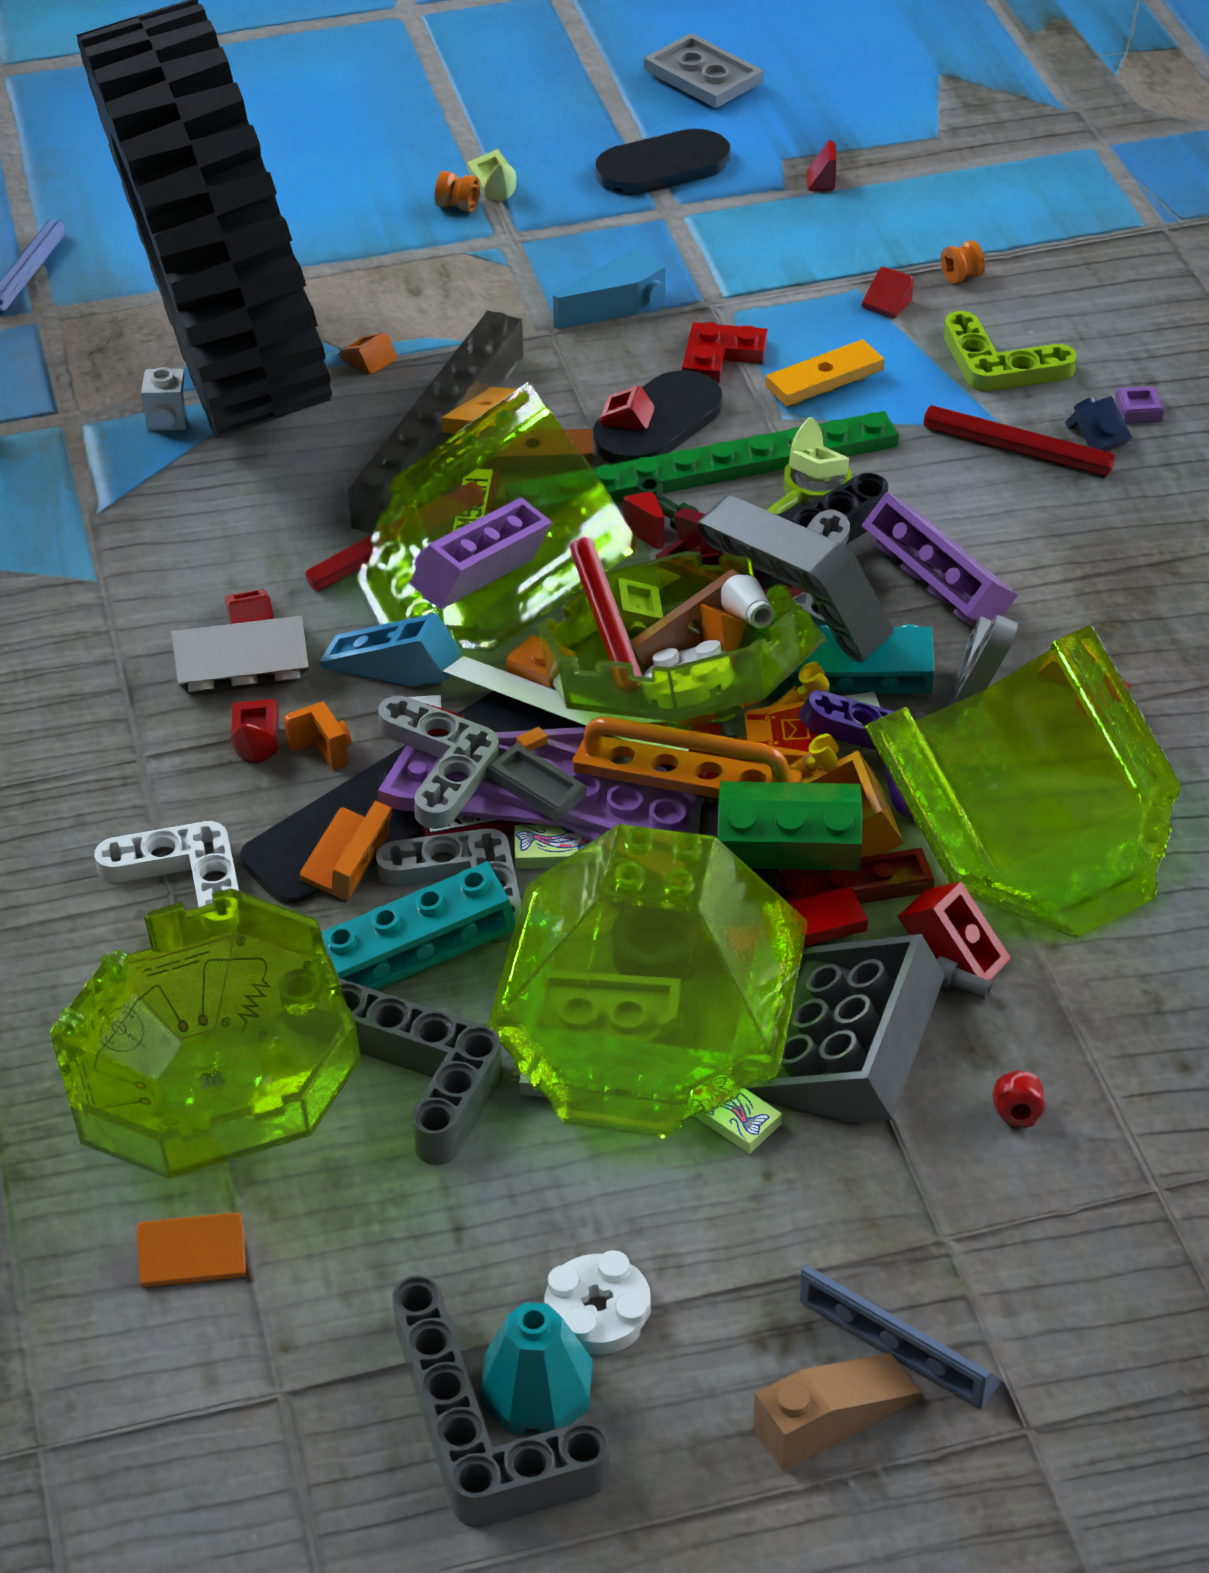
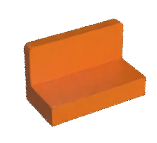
(347, 850)

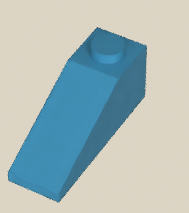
(611, 292)
(397, 652)

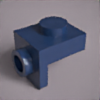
(1100, 423)

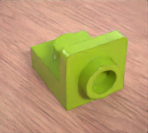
(637, 604)

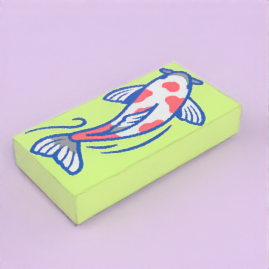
(544, 845)
(743, 1120)

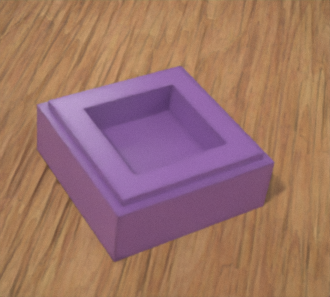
(1139, 404)

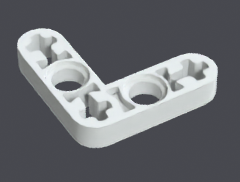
(187, 855)

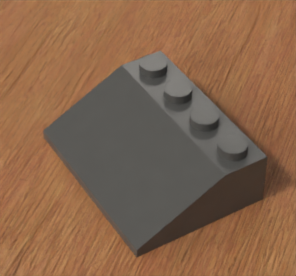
(855, 1028)

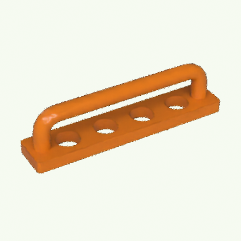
(597, 752)

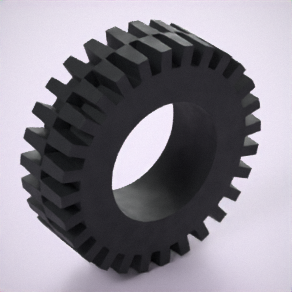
(207, 215)

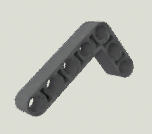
(806, 562)
(451, 1050)
(460, 1419)

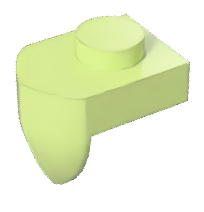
(495, 175)
(812, 458)

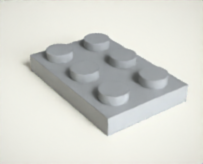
(703, 70)

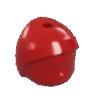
(1019, 1098)

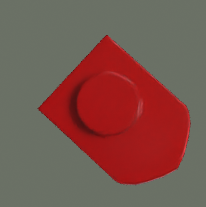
(255, 729)

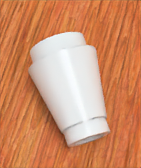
(746, 600)

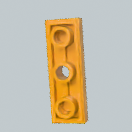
(824, 372)
(473, 409)

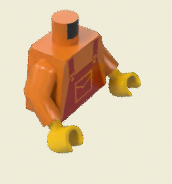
(783, 729)

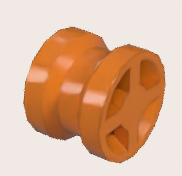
(962, 261)

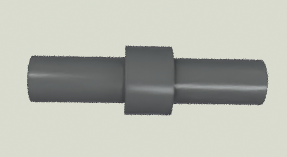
(963, 980)

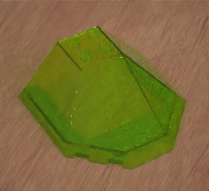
(489, 463)
(1041, 789)
(648, 981)

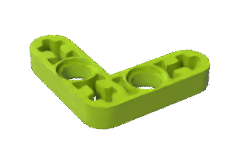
(997, 371)

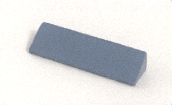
(897, 1338)

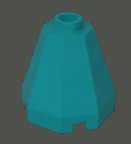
(536, 1372)

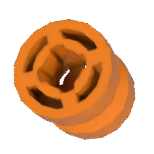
(457, 191)

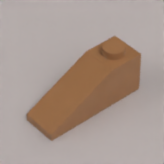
(828, 1405)

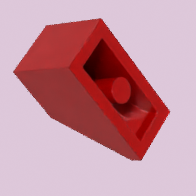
(956, 929)

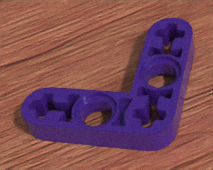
(838, 717)

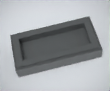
(536, 782)

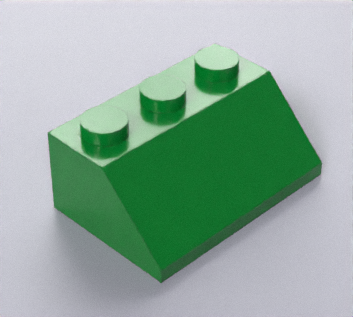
(792, 824)

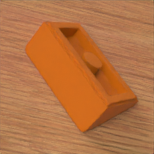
(191, 1249)

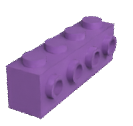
(479, 553)
(938, 560)

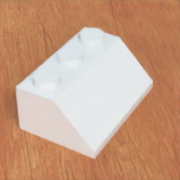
(240, 652)

